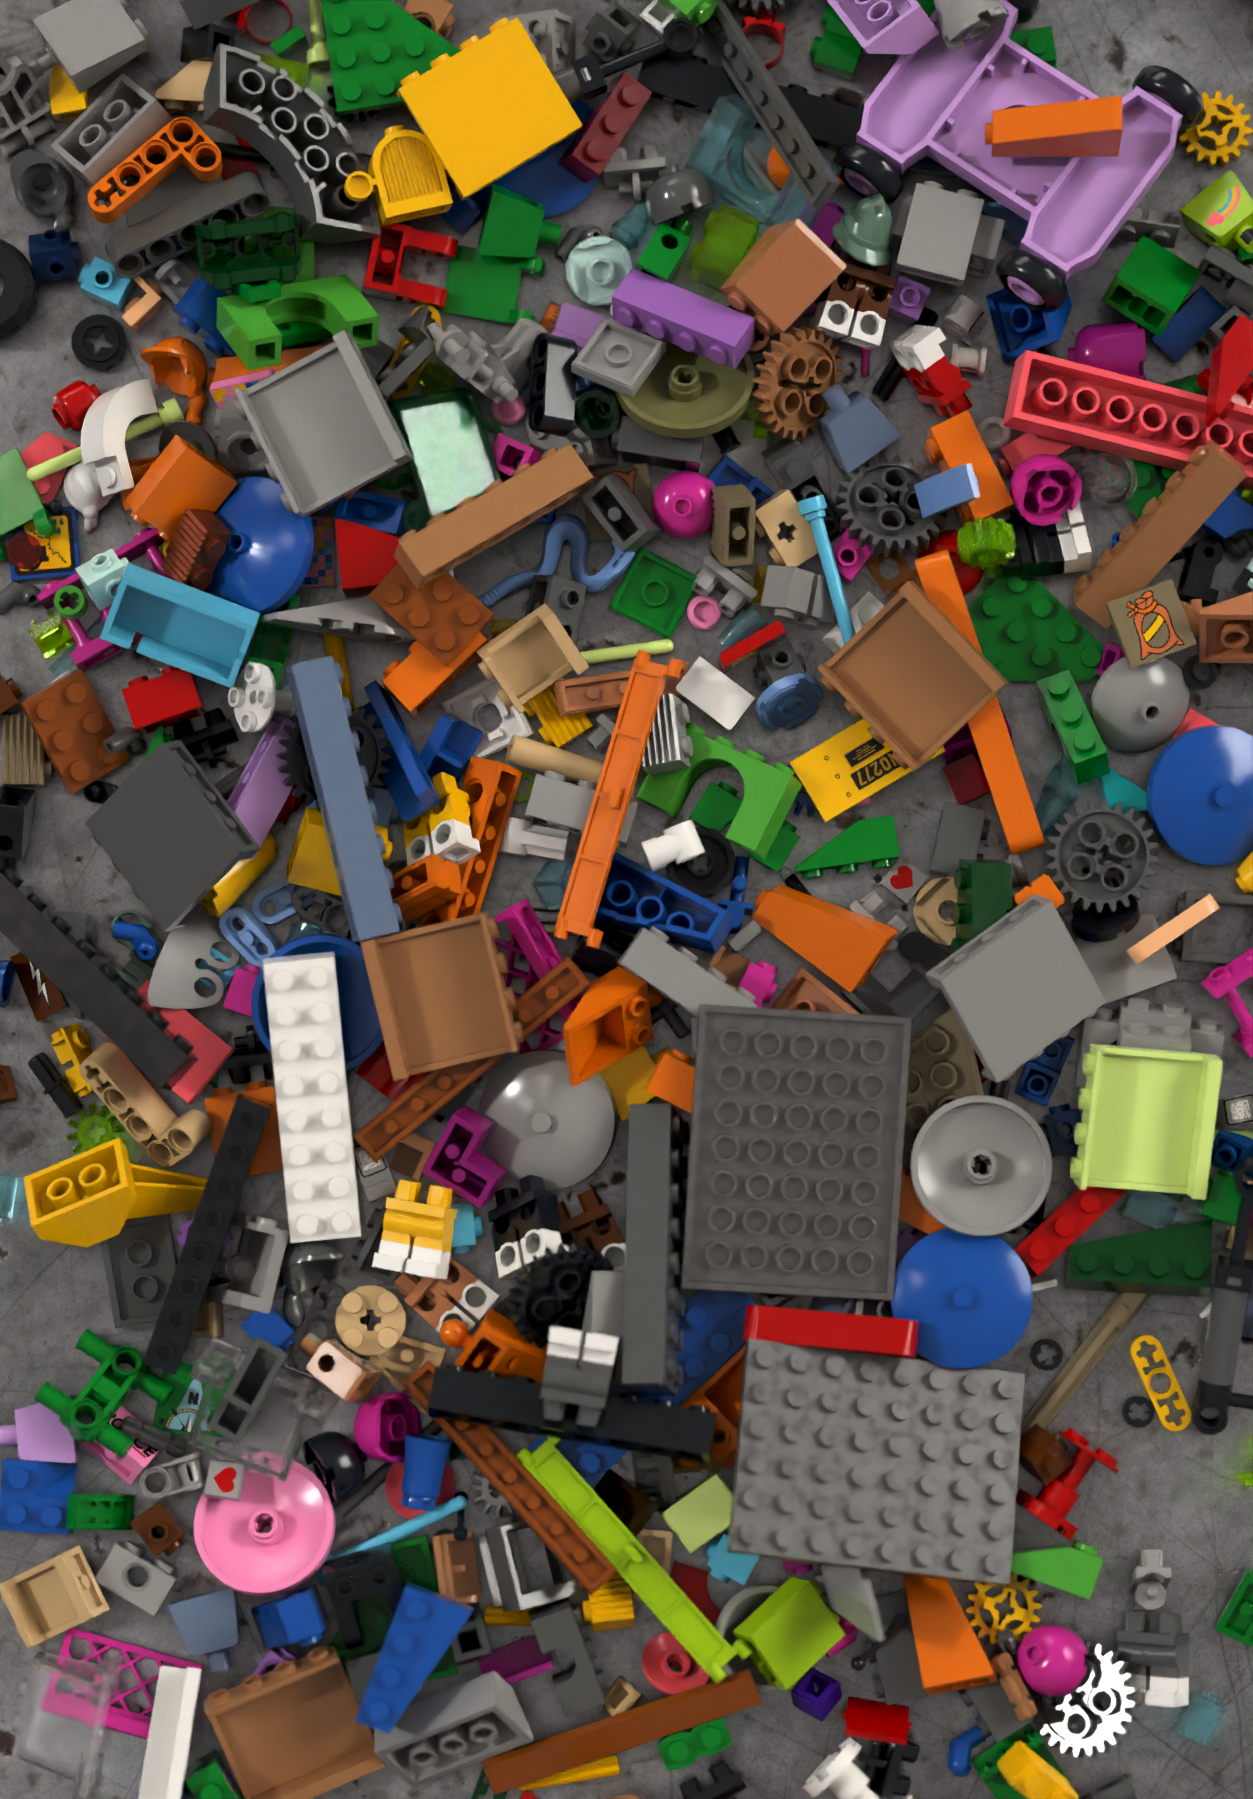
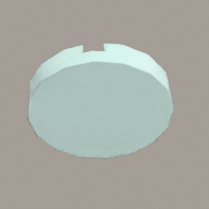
(597, 269)

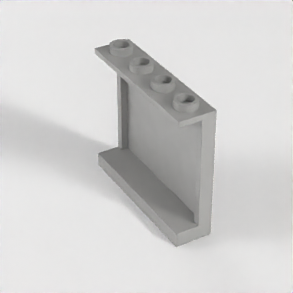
(323, 426)
(1018, 987)

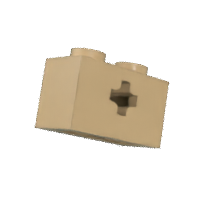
(783, 510)

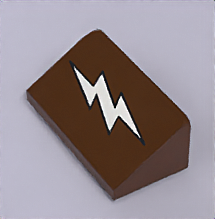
(40, 991)

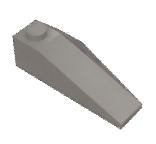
(349, 618)
(851, 1597)

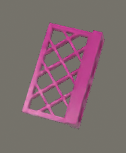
(543, 958)
(119, 1719)

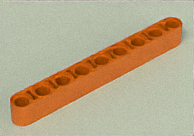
(988, 725)

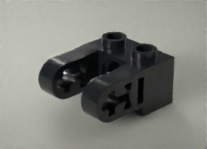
(358, 1577)

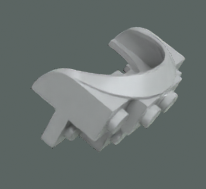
(1148, 1026)

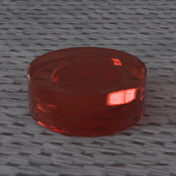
(24, 551)

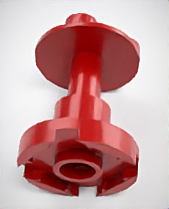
(1059, 1496)

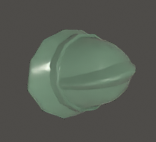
(866, 231)

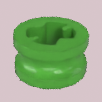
(67, 612)

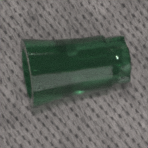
(598, 412)

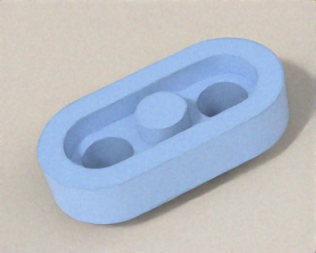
(281, 895)
(248, 938)

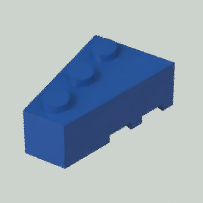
(292, 1618)

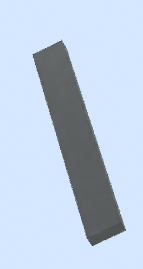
(769, 106)

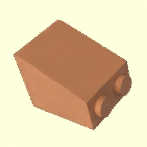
(782, 276)

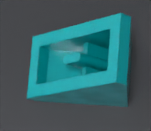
(1119, 789)

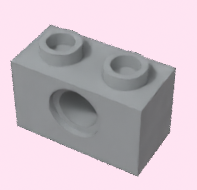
(115, 1577)

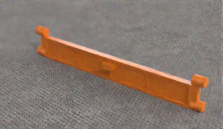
(613, 797)

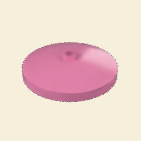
(274, 1562)

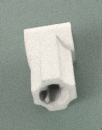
(525, 839)

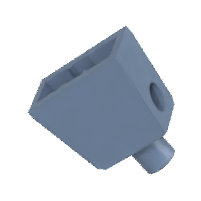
(854, 428)
(209, 1625)

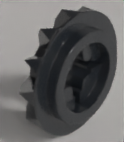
(92, 327)

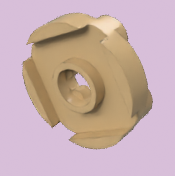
(927, 910)
(385, 1305)

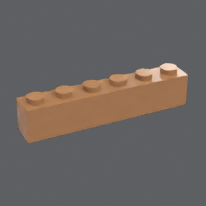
(492, 516)
(1160, 531)

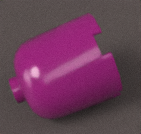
(1111, 347)

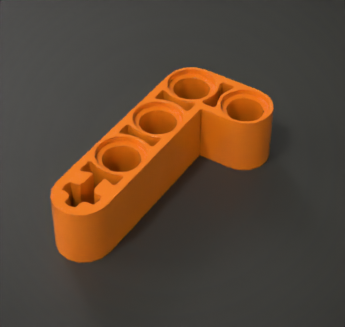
(151, 175)

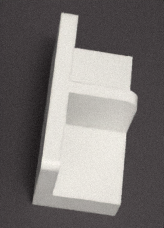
(715, 693)

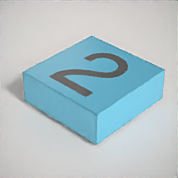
(225, 975)

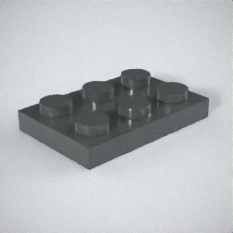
(139, 1269)

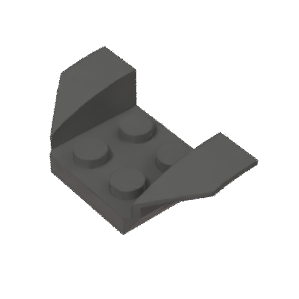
(412, 357)

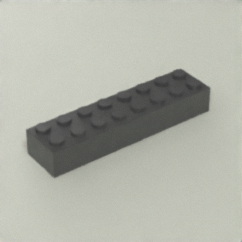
(653, 1250)

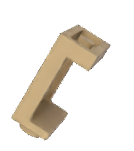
(529, 657)
(53, 1597)

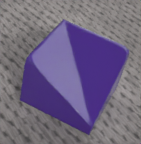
(816, 1694)

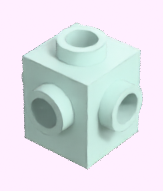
(102, 577)

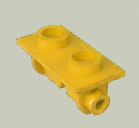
(73, 1044)

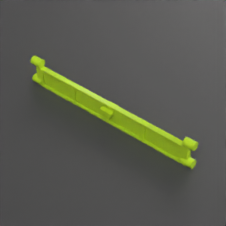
(631, 1559)

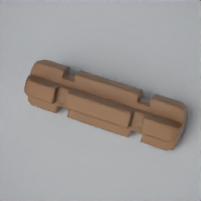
(1014, 1686)

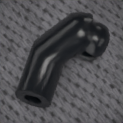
(99, 791)

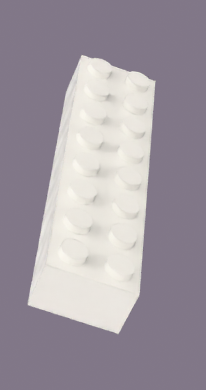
(312, 1097)

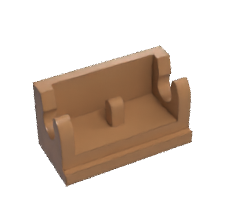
(457, 1568)

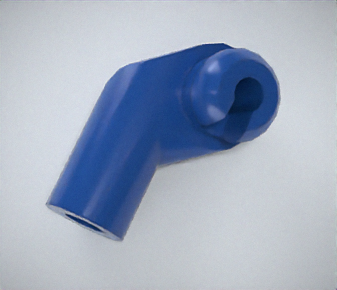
(139, 936)
(960, 1751)

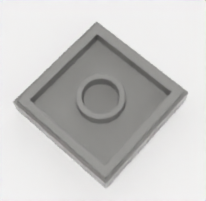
(618, 357)

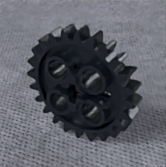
(369, 756)
(554, 1291)

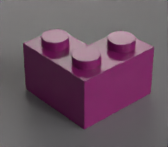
(457, 1158)

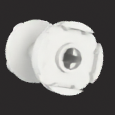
(257, 698)
(842, 1775)

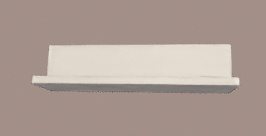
(170, 1733)

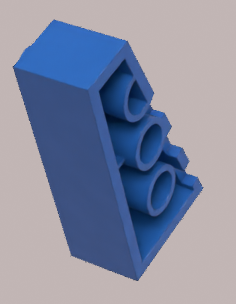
(645, 899)
(413, 1646)

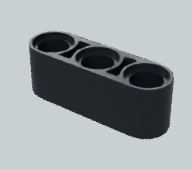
(552, 385)

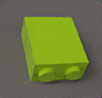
(790, 1632)

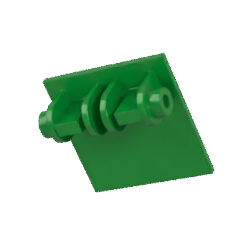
(987, 1761)

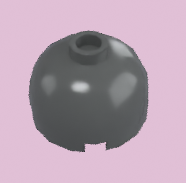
(677, 194)

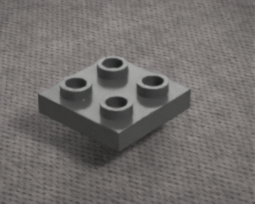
(1223, 269)

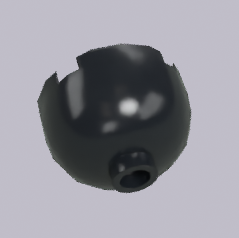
(336, 1463)

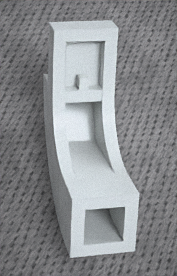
(105, 433)

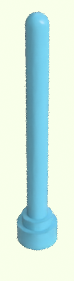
(814, 511)
(404, 1529)

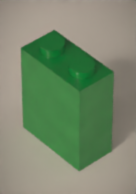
(1151, 286)

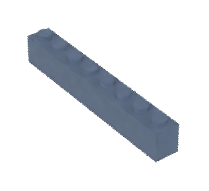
(343, 798)

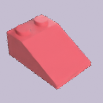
(207, 1048)

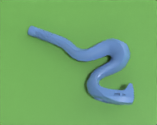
(575, 531)

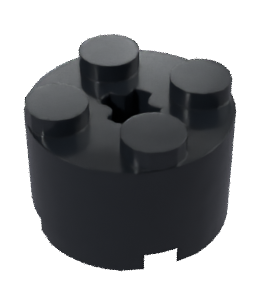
(719, 863)

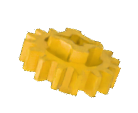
(1218, 143)
(988, 1602)

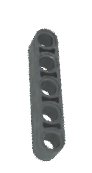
(173, 229)

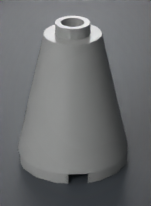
(968, 20)

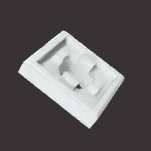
(467, 706)

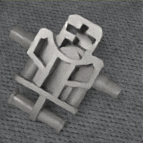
(22, 102)
(493, 369)

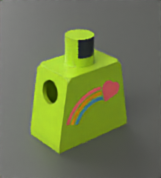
(1222, 214)

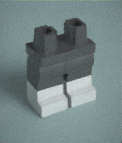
(575, 1384)
(1156, 1658)

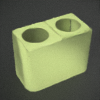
(700, 1512)

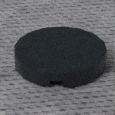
(1104, 926)

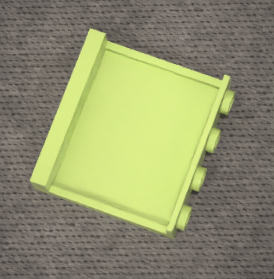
(1147, 1120)

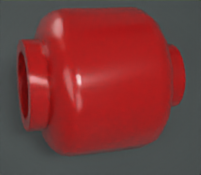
(73, 403)

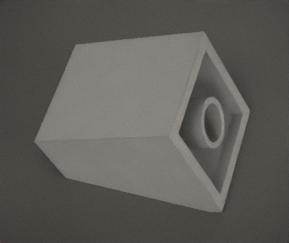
(91, 38)

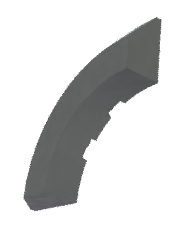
(295, 138)

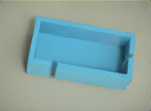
(180, 625)

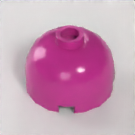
(1044, 489)
(684, 504)
(382, 1425)
(1051, 1660)

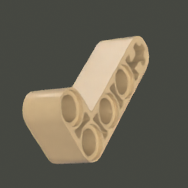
(141, 1108)

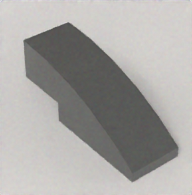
(248, 1390)

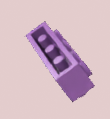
(683, 318)

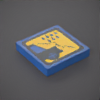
(60, 551)

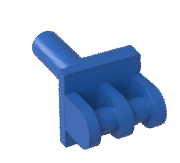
(736, 905)

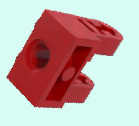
(385, 262)

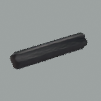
(893, 372)

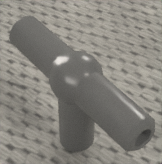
(666, 1011)

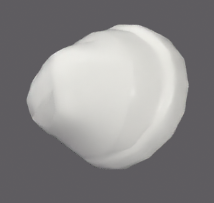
(85, 492)

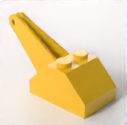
(98, 1190)

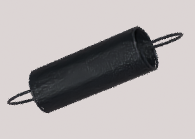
(794, 883)

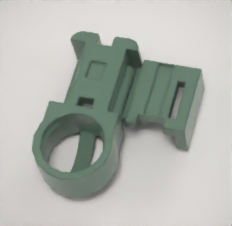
(138, 968)

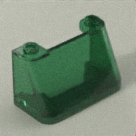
(448, 451)

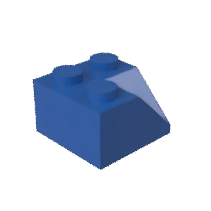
(36, 1495)

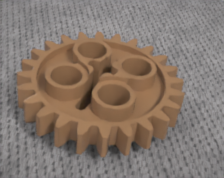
(798, 357)

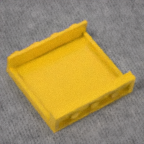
(489, 107)

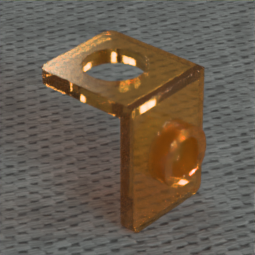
(891, 586)

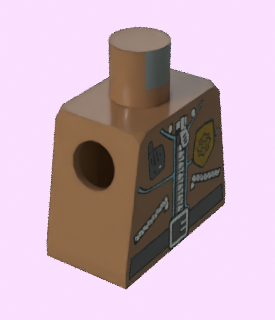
(352, 1373)

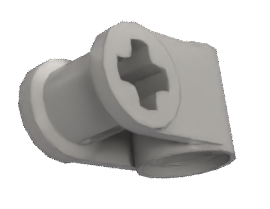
(176, 1476)

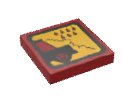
(751, 646)

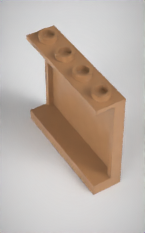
(912, 677)
(442, 995)
(293, 1729)

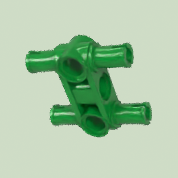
(104, 1393)

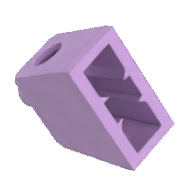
(40, 1436)

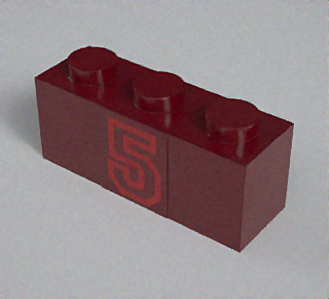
(605, 127)

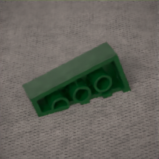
(981, 899)
(1146, 1262)

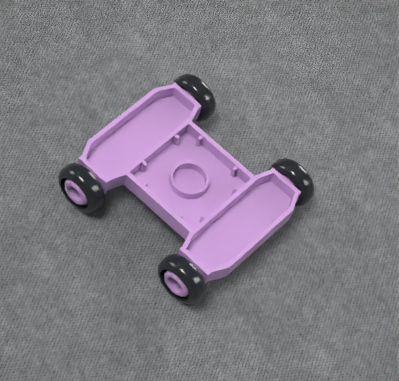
(1074, 205)

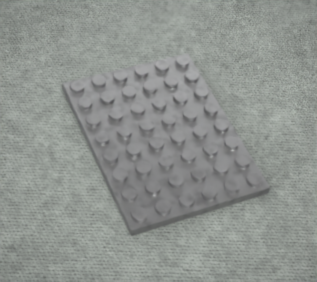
(795, 1152)
(876, 1463)

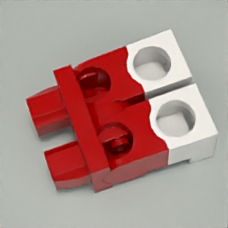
(930, 370)

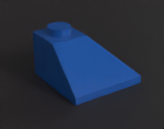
(1023, 328)

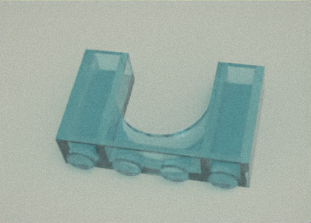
(720, 159)

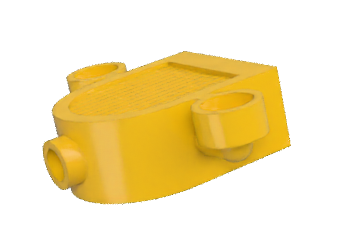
(403, 177)

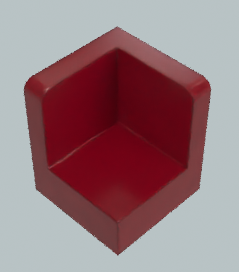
(965, 780)

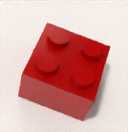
(163, 700)

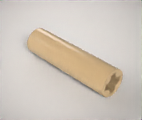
(550, 758)

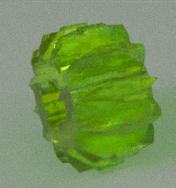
(986, 542)
(87, 1124)

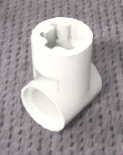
(677, 844)

